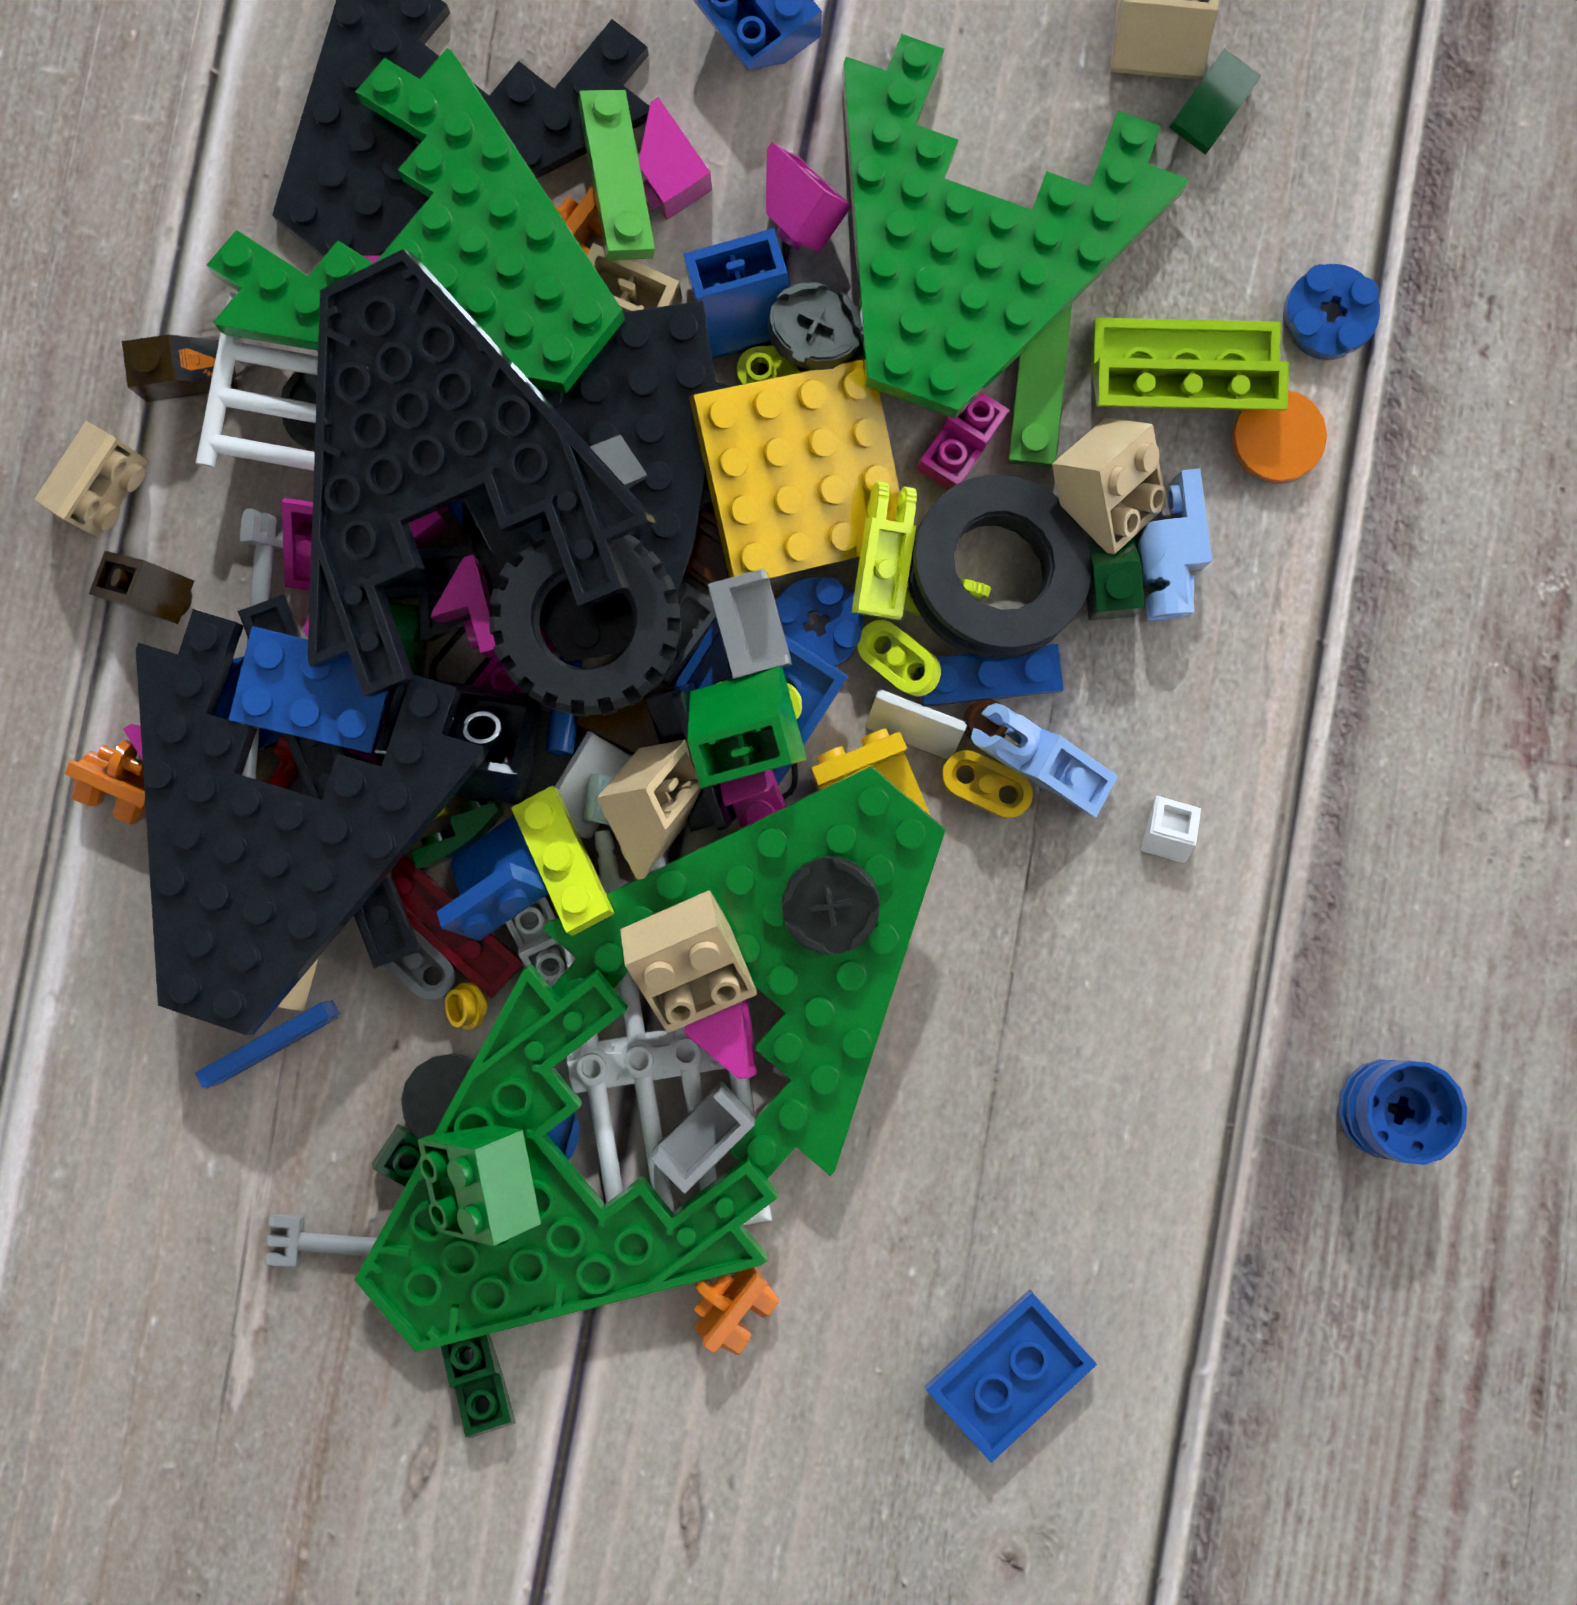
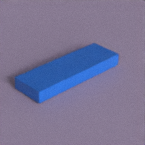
(268, 1044)

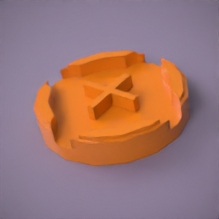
(1280, 443)

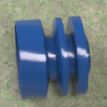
(1428, 1114)

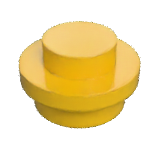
(466, 1006)

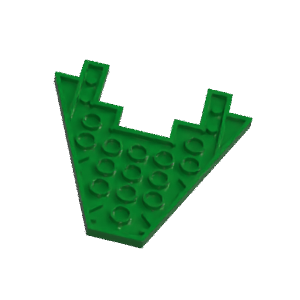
(480, 234)
(960, 276)
(828, 1001)
(584, 1250)

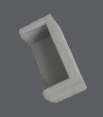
(749, 623)
(703, 1137)

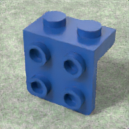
(493, 881)

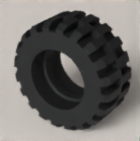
(576, 689)

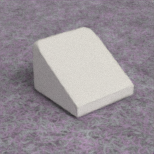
(1171, 829)

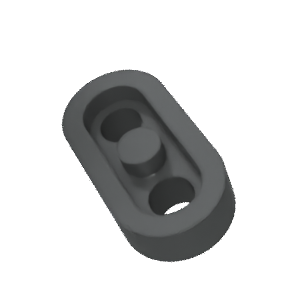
(413, 971)

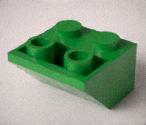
(743, 727)
(479, 1183)

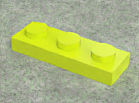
(562, 861)

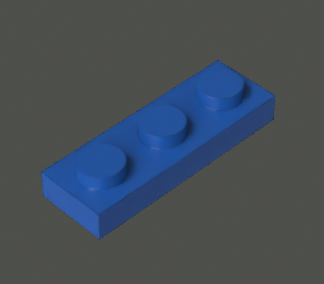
(976, 678)

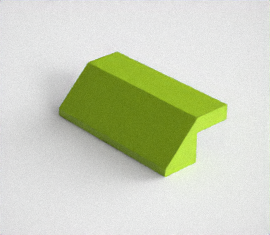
(1188, 364)

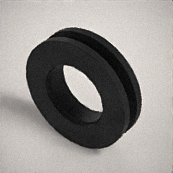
(1041, 522)

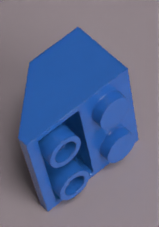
(764, 30)
(737, 289)

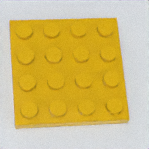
(794, 467)

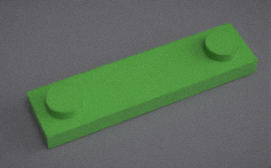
(616, 175)
(1040, 396)

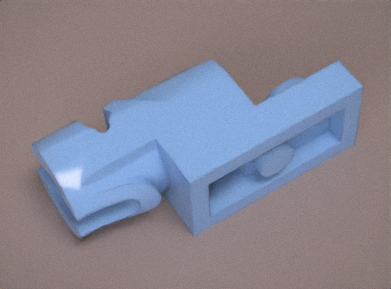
(1174, 548)
(1047, 760)

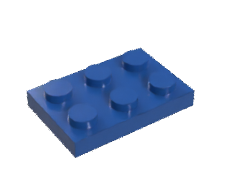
(313, 703)
(1010, 1375)

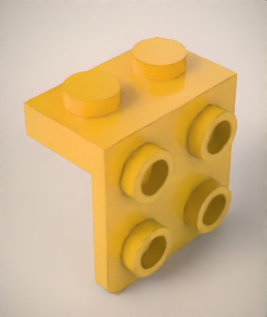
(879, 750)

